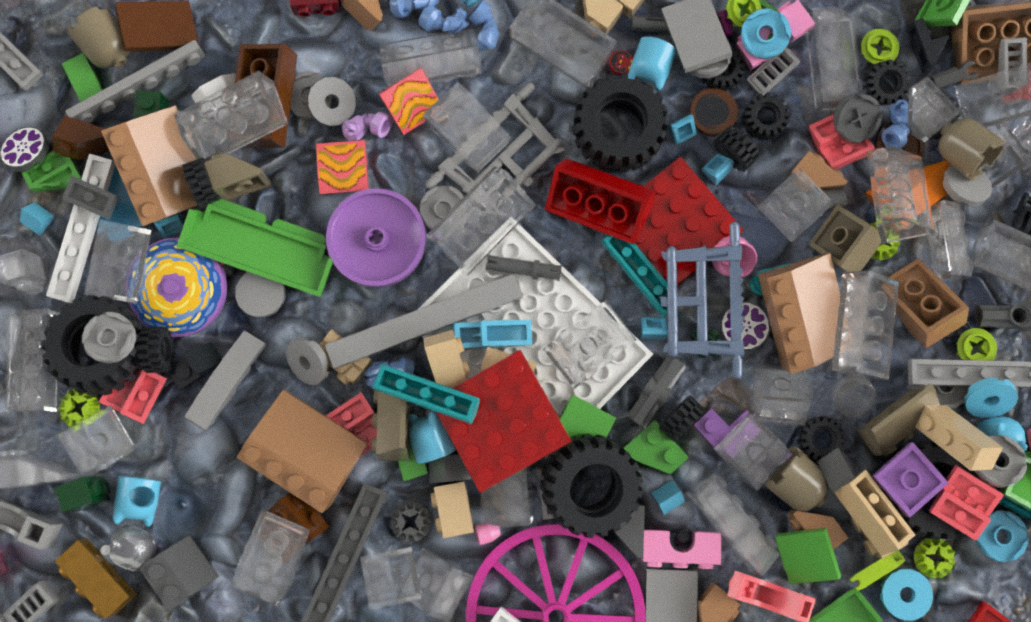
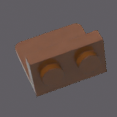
(301, 513)

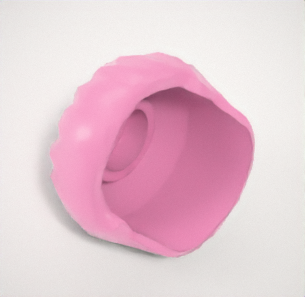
(747, 262)

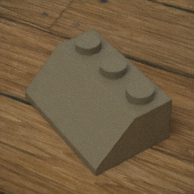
(897, 421)
(392, 428)

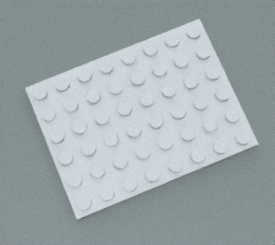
(552, 309)

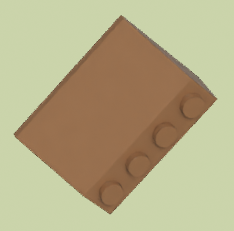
(982, 28)
(150, 164)
(802, 311)
(302, 451)

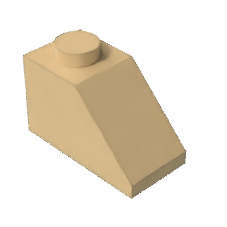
(602, 13)

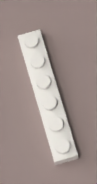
(79, 235)

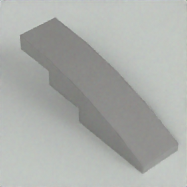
(224, 381)

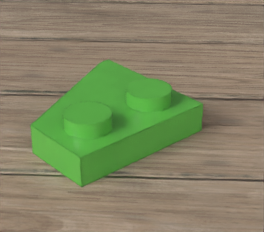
(51, 173)
(656, 449)

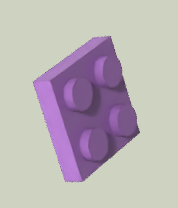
(909, 479)

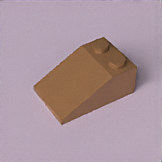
(927, 304)

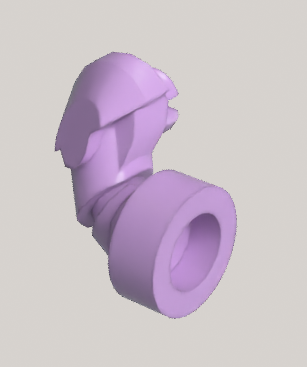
(357, 126)

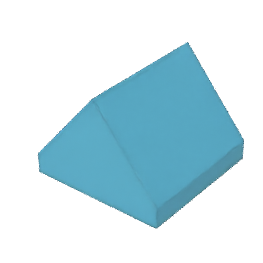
(682, 129)
(717, 168)
(36, 218)
(170, 225)
(653, 329)
(668, 497)

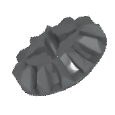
(409, 509)

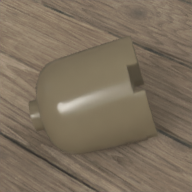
(99, 38)
(969, 146)
(799, 482)

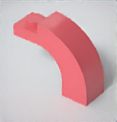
(771, 596)

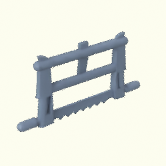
(701, 255)

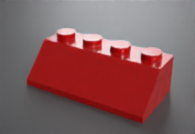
(599, 200)

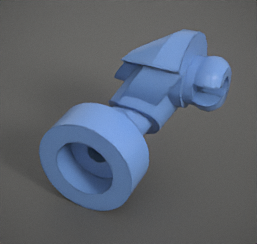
(403, 8)
(432, 19)
(489, 34)
(897, 134)
(402, 364)

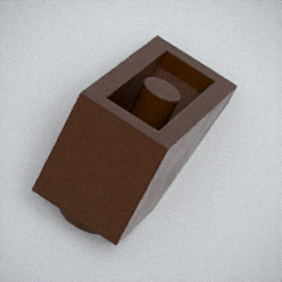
(78, 139)

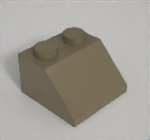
(234, 177)
(847, 239)

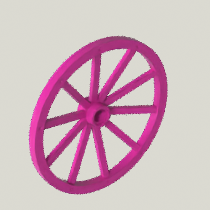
(555, 529)

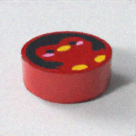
(620, 62)

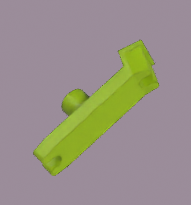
(877, 570)

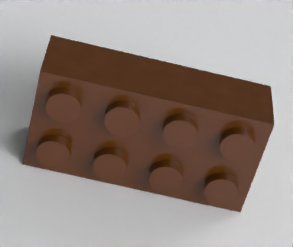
(279, 65)

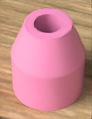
(486, 533)

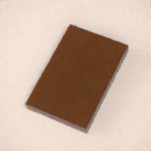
(155, 25)

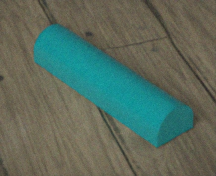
(639, 271)
(426, 394)

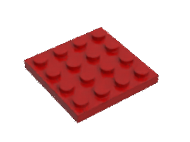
(682, 217)
(511, 424)

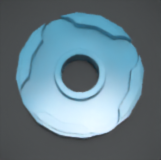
(765, 19)
(1004, 399)
(1016, 537)
(921, 594)

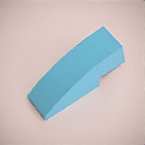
(494, 334)

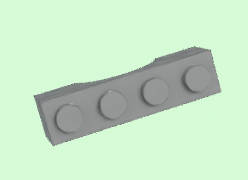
(28, 526)

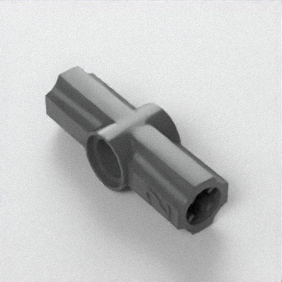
(1001, 316)
(656, 391)

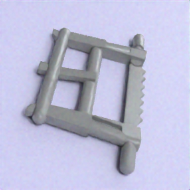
(533, 128)

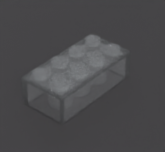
(563, 40)
(865, 325)

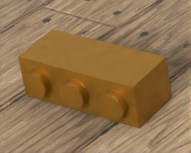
(95, 578)

